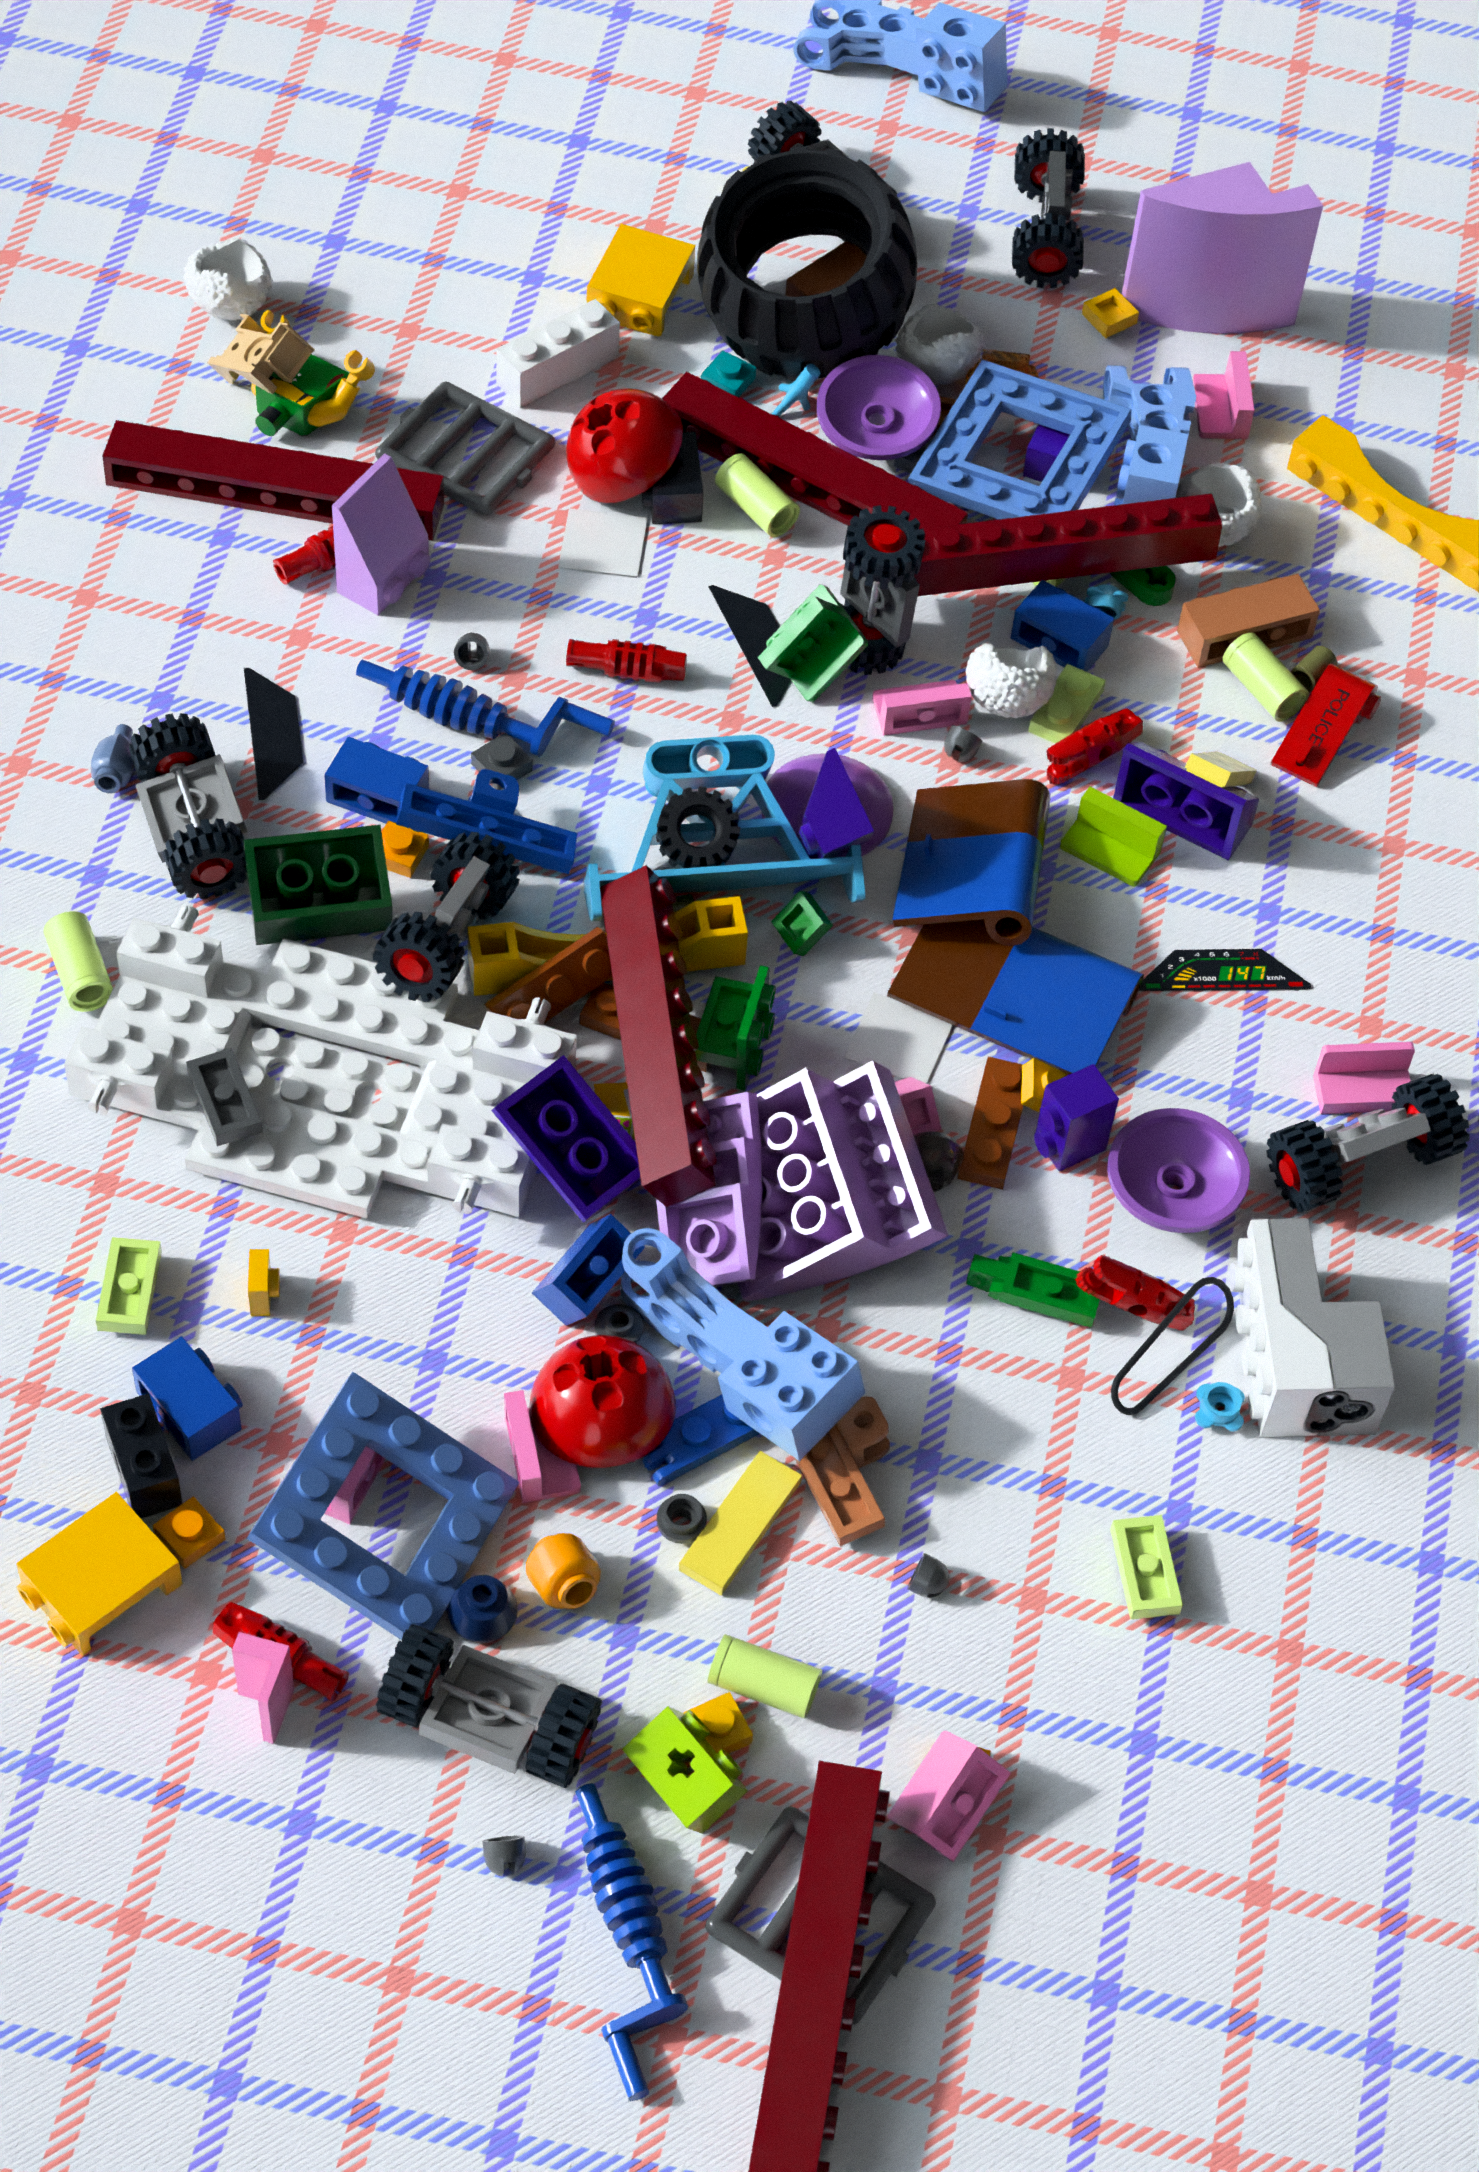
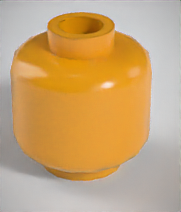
(563, 1571)

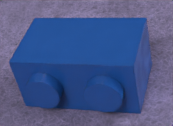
(1062, 624)
(371, 779)
(585, 1271)
(189, 1397)

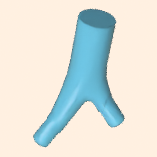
(798, 390)

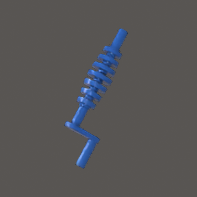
(462, 707)
(629, 1912)

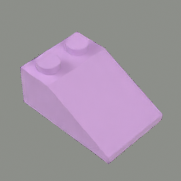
(378, 538)

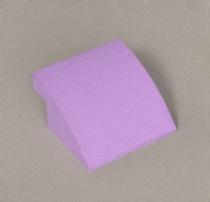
(1221, 253)
(837, 1182)

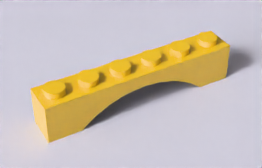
(1334, 464)
(505, 952)

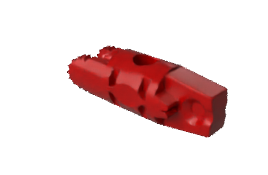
(1092, 745)
(1135, 1292)

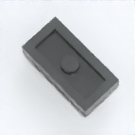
(224, 1097)

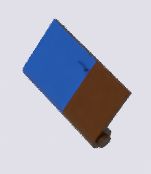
(975, 857)
(1027, 997)

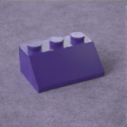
(1184, 802)
(833, 813)
(572, 1138)

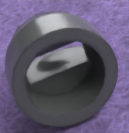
(462, 651)
(962, 741)
(929, 1577)
(504, 1850)

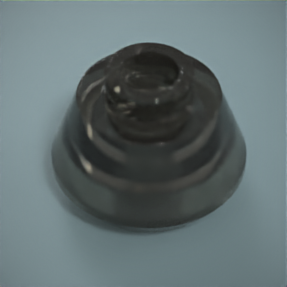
(940, 1157)

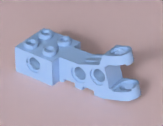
(950, 50)
(1157, 432)
(771, 1377)

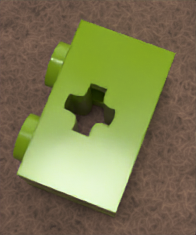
(660, 1754)

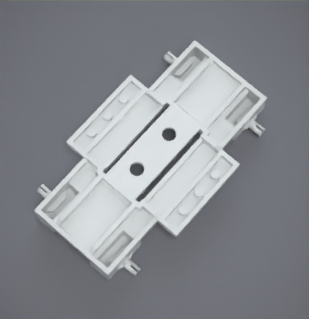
(317, 1137)

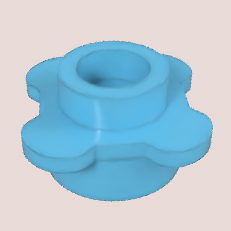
(1108, 599)
(1224, 1395)

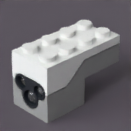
(1308, 1359)

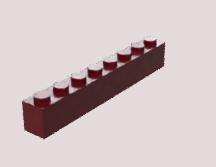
(799, 460)
(247, 474)
(1069, 544)
(657, 1037)
(817, 1970)

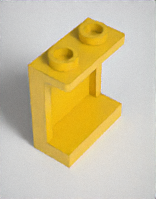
(641, 277)
(96, 1571)

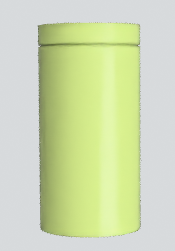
(757, 495)
(1265, 676)
(78, 961)
(764, 1676)

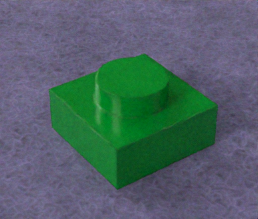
(802, 923)

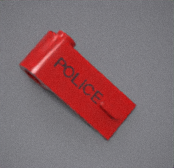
(1325, 722)

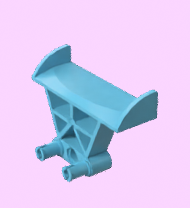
(743, 764)

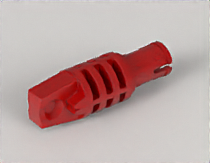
(316, 554)
(628, 660)
(306, 1665)

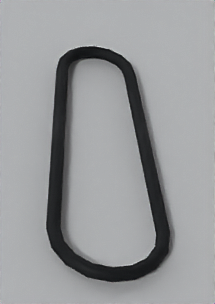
(1156, 1333)

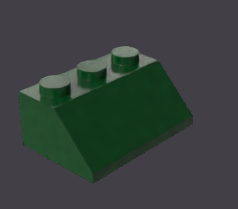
(318, 884)

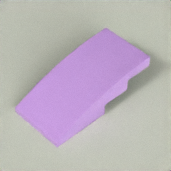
(723, 1223)

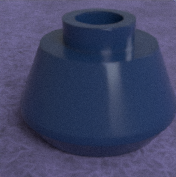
(482, 1609)

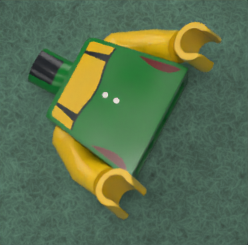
(315, 397)

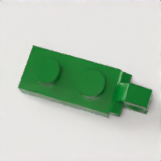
(1034, 1287)

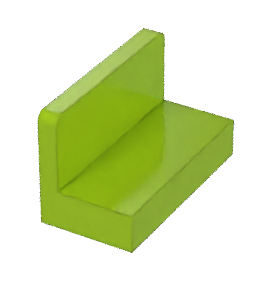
(1114, 837)

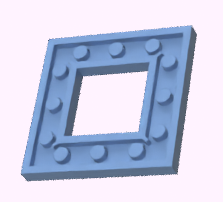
(992, 389)
(299, 1538)

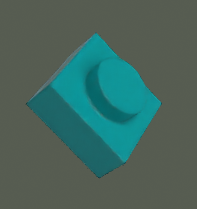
(730, 373)

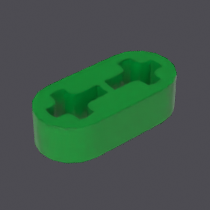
(1138, 582)

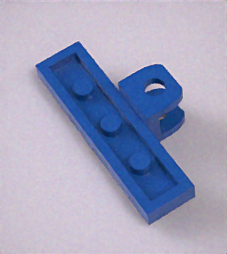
(492, 814)

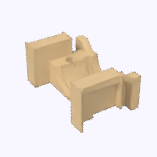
(259, 354)

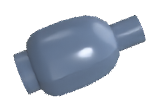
(112, 761)

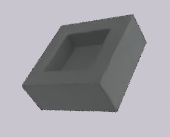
(502, 756)

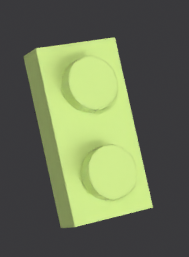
(1069, 705)
(128, 1286)
(1146, 1567)

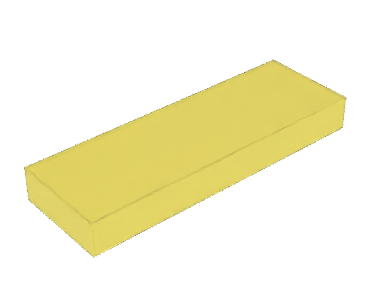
(1220, 769)
(740, 1523)

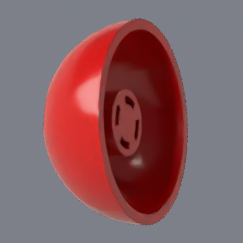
(622, 444)
(602, 1402)

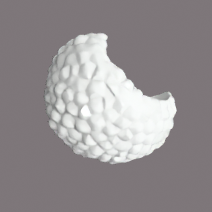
(228, 279)
(940, 343)
(1234, 494)
(1011, 679)

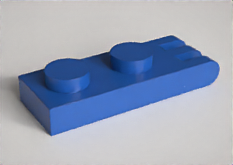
(696, 1440)

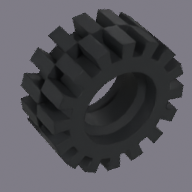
(703, 804)

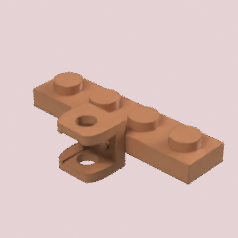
(835, 1476)

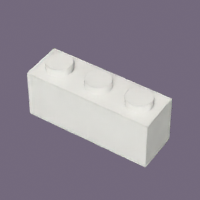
(557, 353)

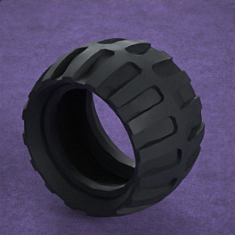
(793, 198)

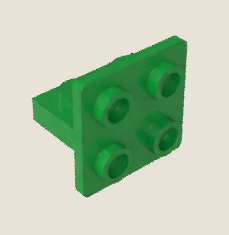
(814, 644)
(735, 1024)

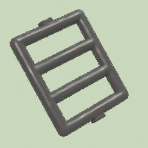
(475, 408)
(763, 1950)

